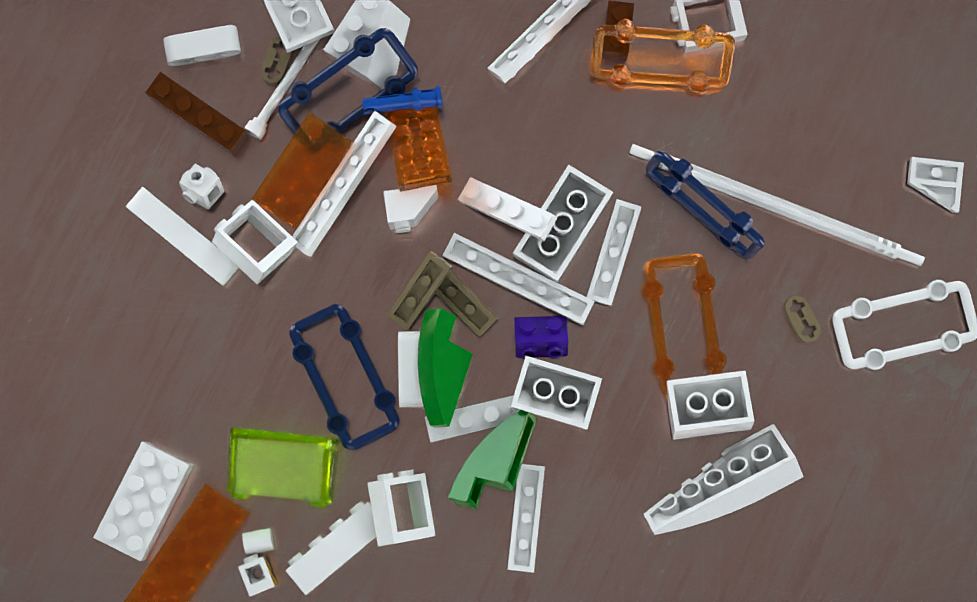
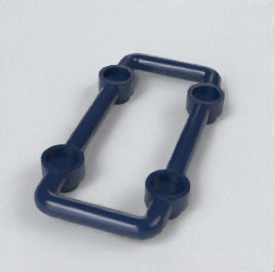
(364, 47)
(739, 223)
(383, 400)

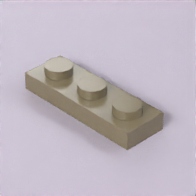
(419, 290)
(466, 304)

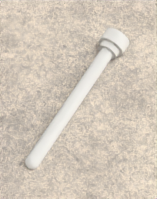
(258, 125)

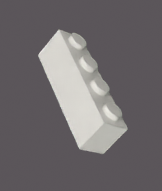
(334, 550)

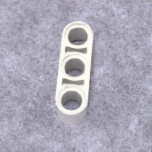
(202, 45)
(408, 369)

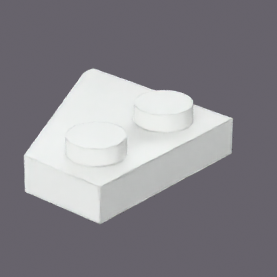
(937, 180)

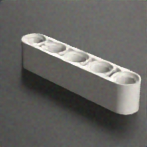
(182, 236)

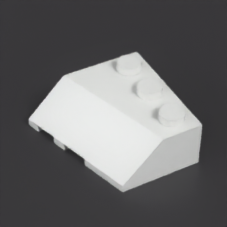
(364, 19)

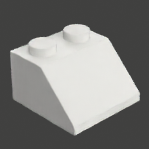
(408, 207)

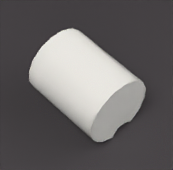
(258, 541)

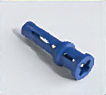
(416, 99)

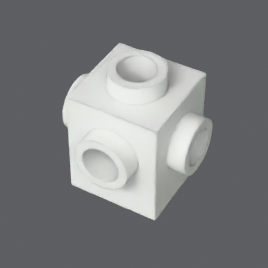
(201, 186)

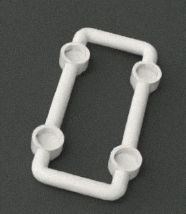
(935, 291)

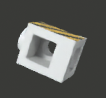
(253, 584)

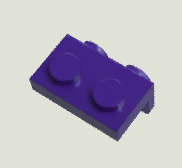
(541, 336)

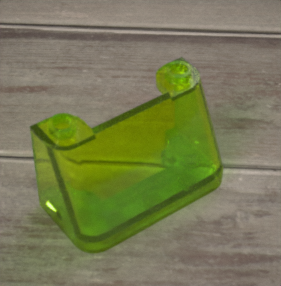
(282, 465)

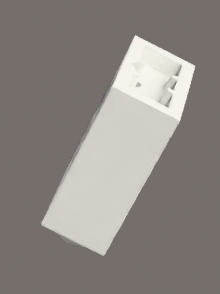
(735, 17)
(268, 227)
(384, 513)

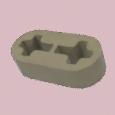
(271, 59)
(796, 322)

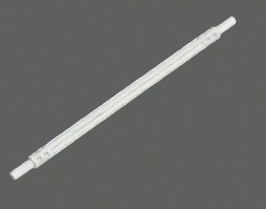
(793, 211)

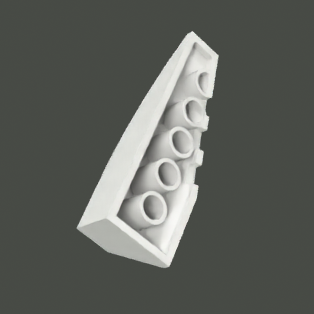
(737, 479)

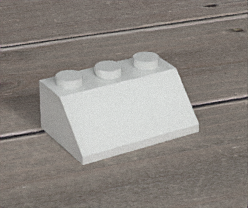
(556, 392)
(709, 405)

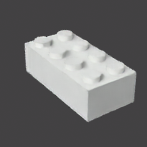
(577, 206)
(143, 501)

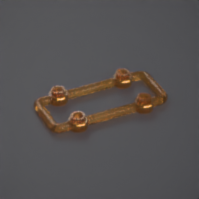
(626, 32)
(703, 284)

